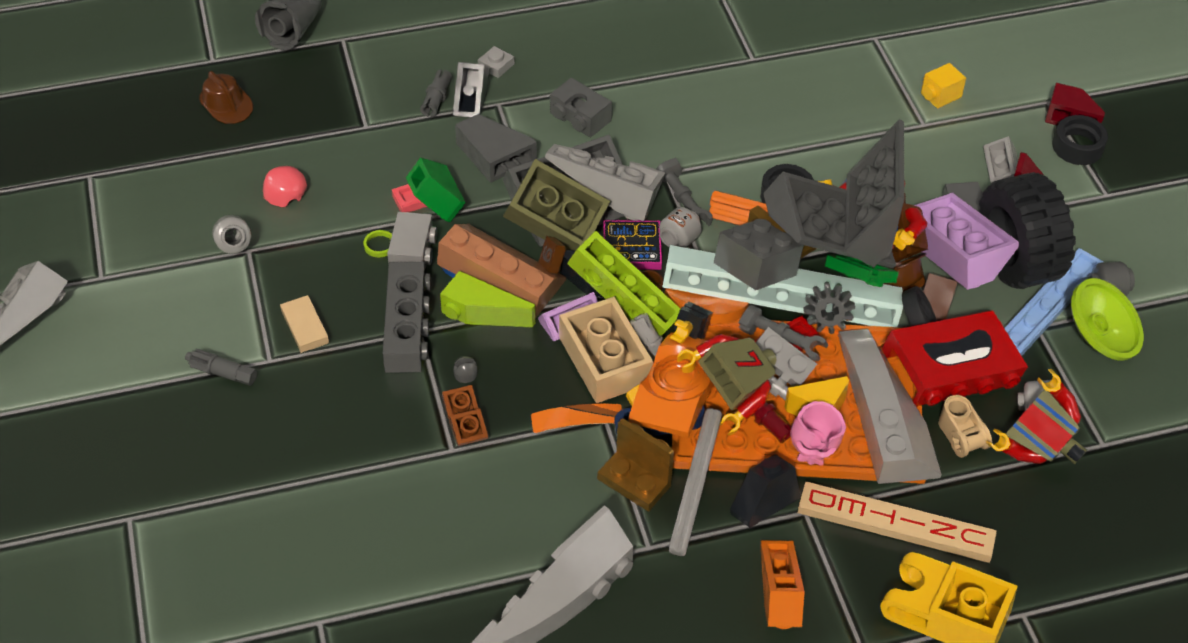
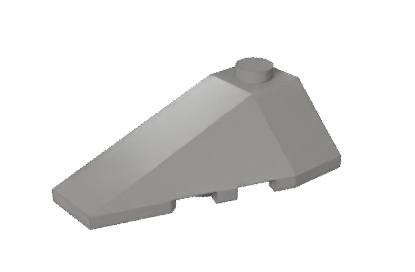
(627, 187)
(28, 296)

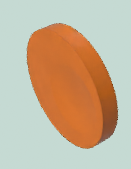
(723, 309)

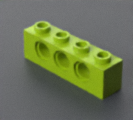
(618, 278)

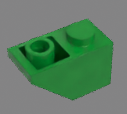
(435, 188)

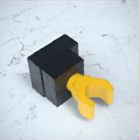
(691, 322)

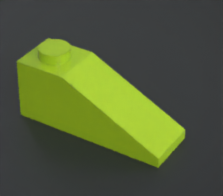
(484, 304)

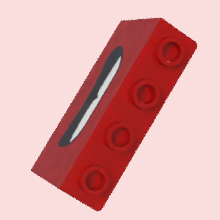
(957, 357)

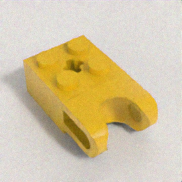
(949, 601)

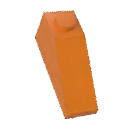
(782, 584)

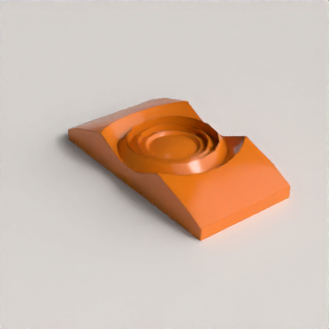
(667, 396)

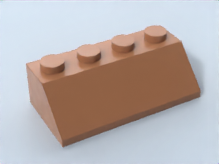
(497, 264)

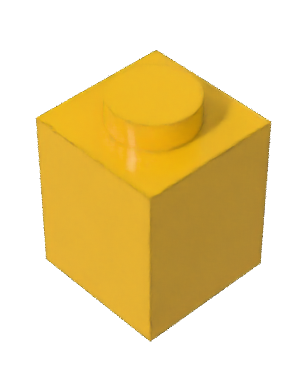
(943, 85)

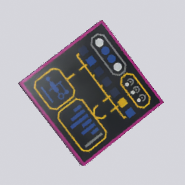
(636, 241)

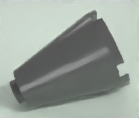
(285, 20)

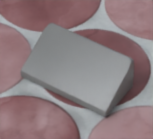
(1001, 159)

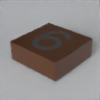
(552, 254)

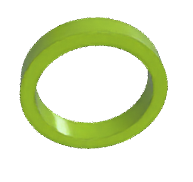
(374, 234)

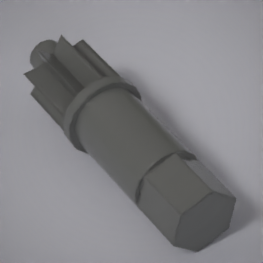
(221, 367)

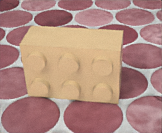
(604, 349)

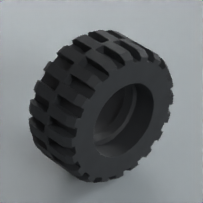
(1039, 220)

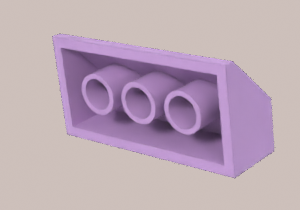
(965, 241)

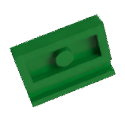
(857, 269)

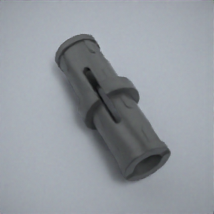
(436, 93)

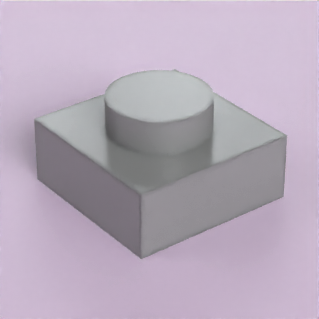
(497, 60)

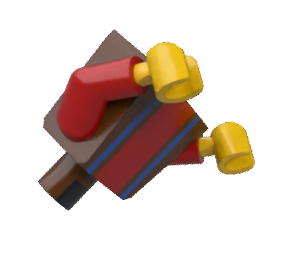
(910, 233)

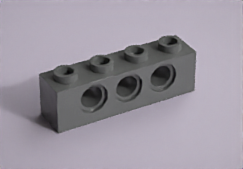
(405, 317)

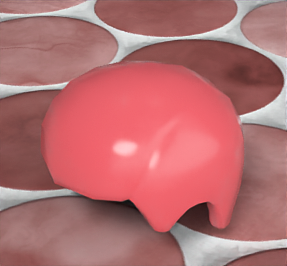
(284, 185)

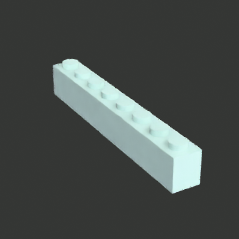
(696, 273)

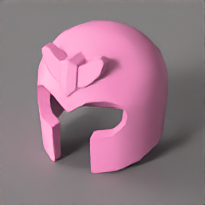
(817, 432)

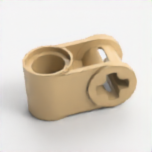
(963, 426)

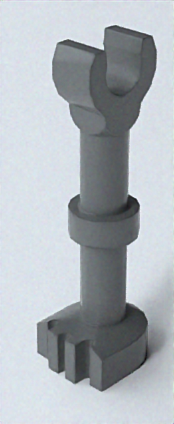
(682, 193)
(753, 318)

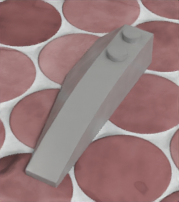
(890, 420)
(581, 573)

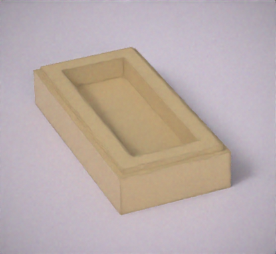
(304, 324)

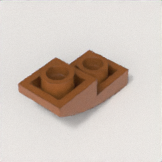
(464, 415)

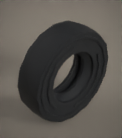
(917, 307)

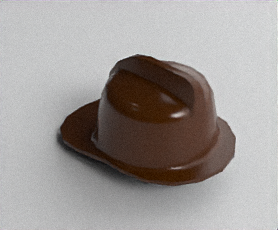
(225, 99)
(910, 273)

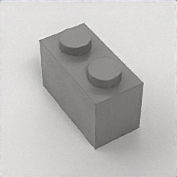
(412, 238)

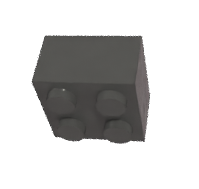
(758, 254)

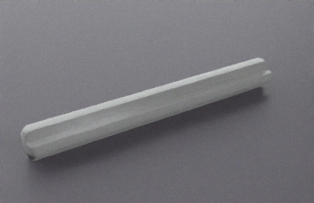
(695, 482)

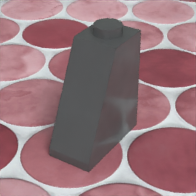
(493, 146)

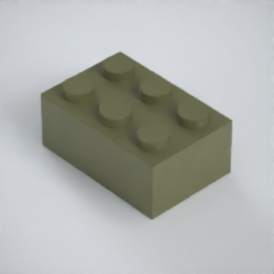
(556, 206)

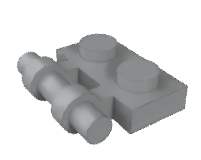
(790, 365)

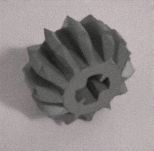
(839, 312)

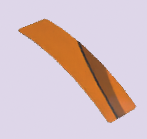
(574, 415)

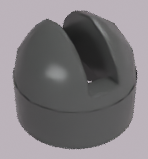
(465, 369)

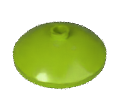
(1107, 319)

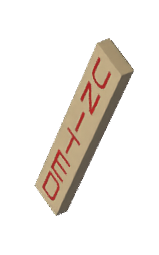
(897, 522)

